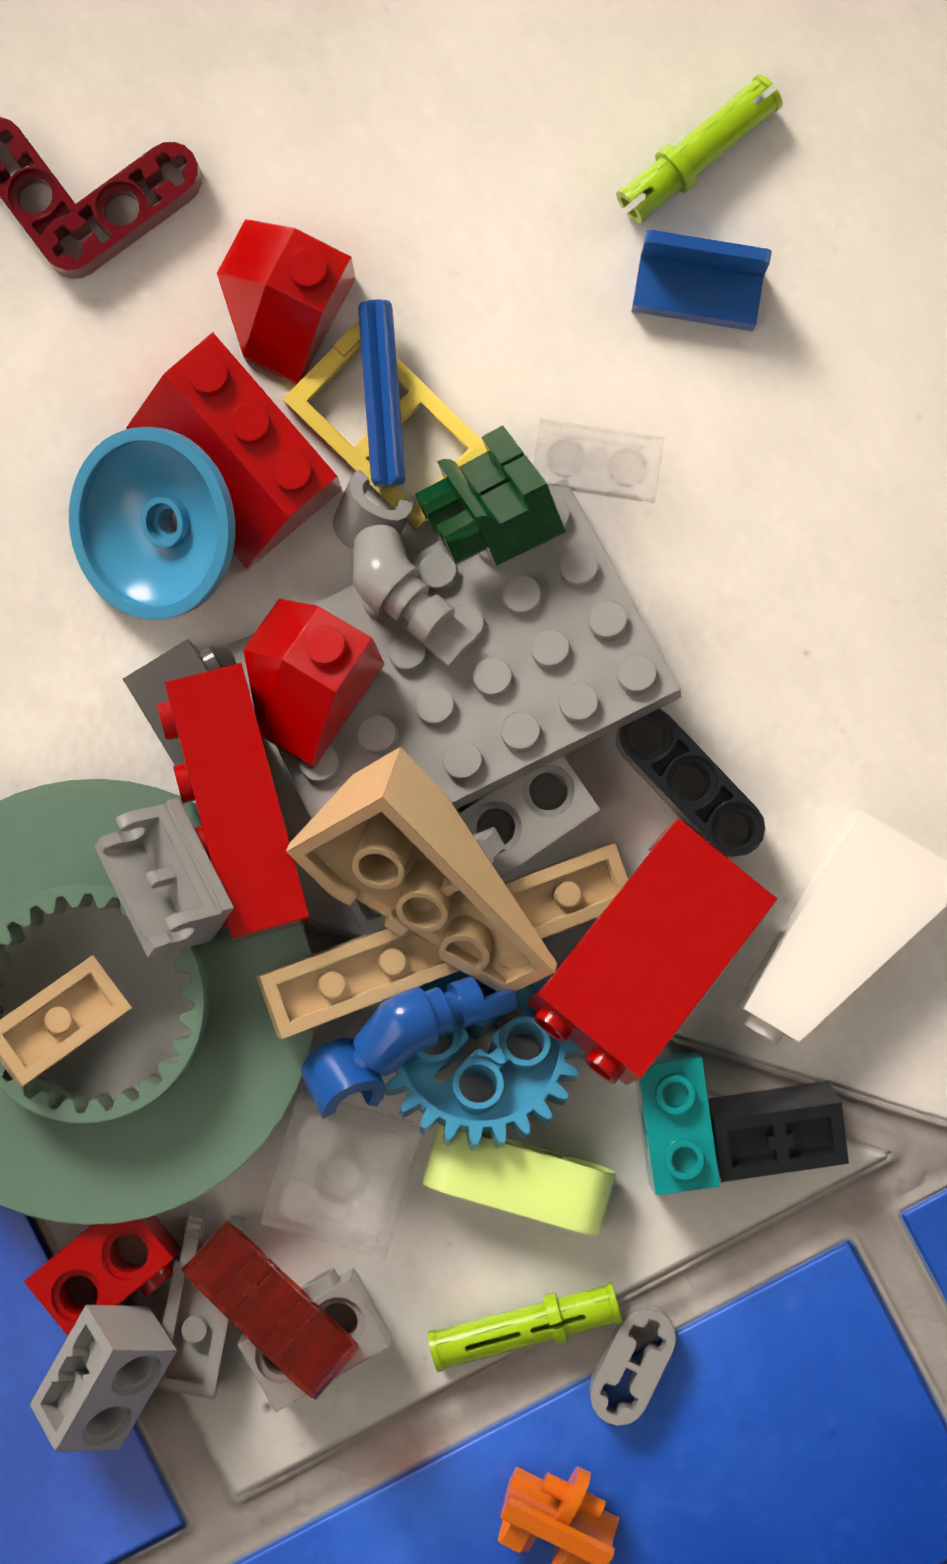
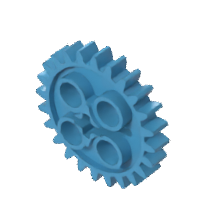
(517, 1084)

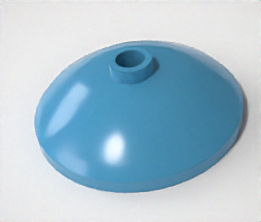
(126, 529)

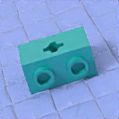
(677, 1125)

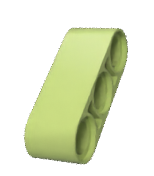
(522, 1180)

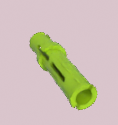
(679, 165)
(525, 1327)

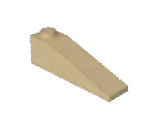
(412, 858)

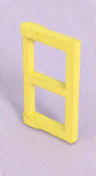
(358, 456)

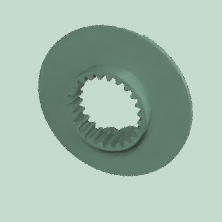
(206, 1107)

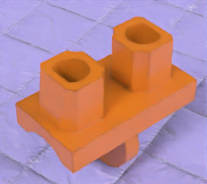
(558, 1514)

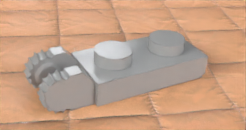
(194, 1322)

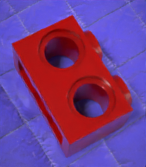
(97, 1257)

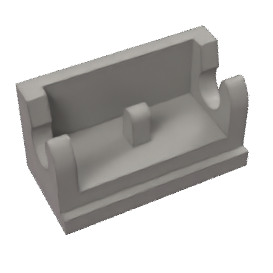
(164, 878)

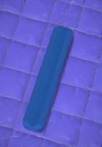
(381, 393)

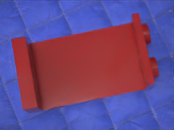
(651, 955)

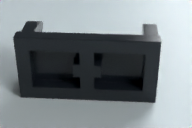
(778, 1131)

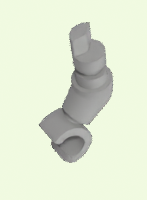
(388, 578)

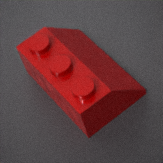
(262, 456)

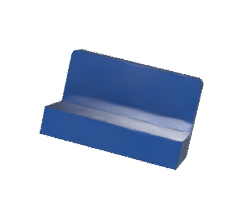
(700, 280)

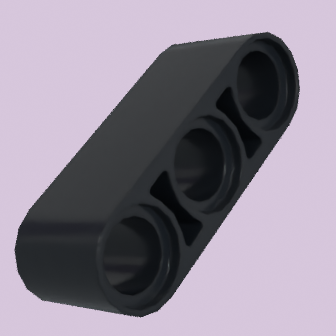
(719, 792)

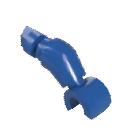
(392, 1037)

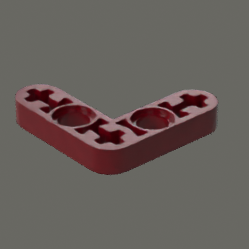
(67, 218)

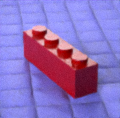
(234, 799)

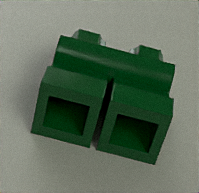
(491, 503)

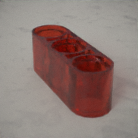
(271, 1309)

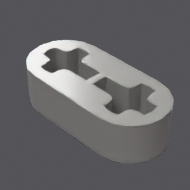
(646, 1369)

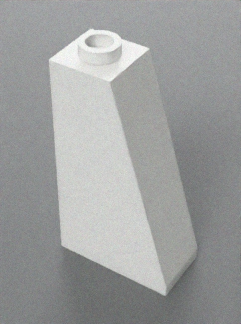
(848, 923)

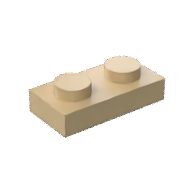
(59, 1020)

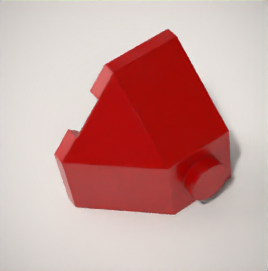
(283, 295)
(307, 676)

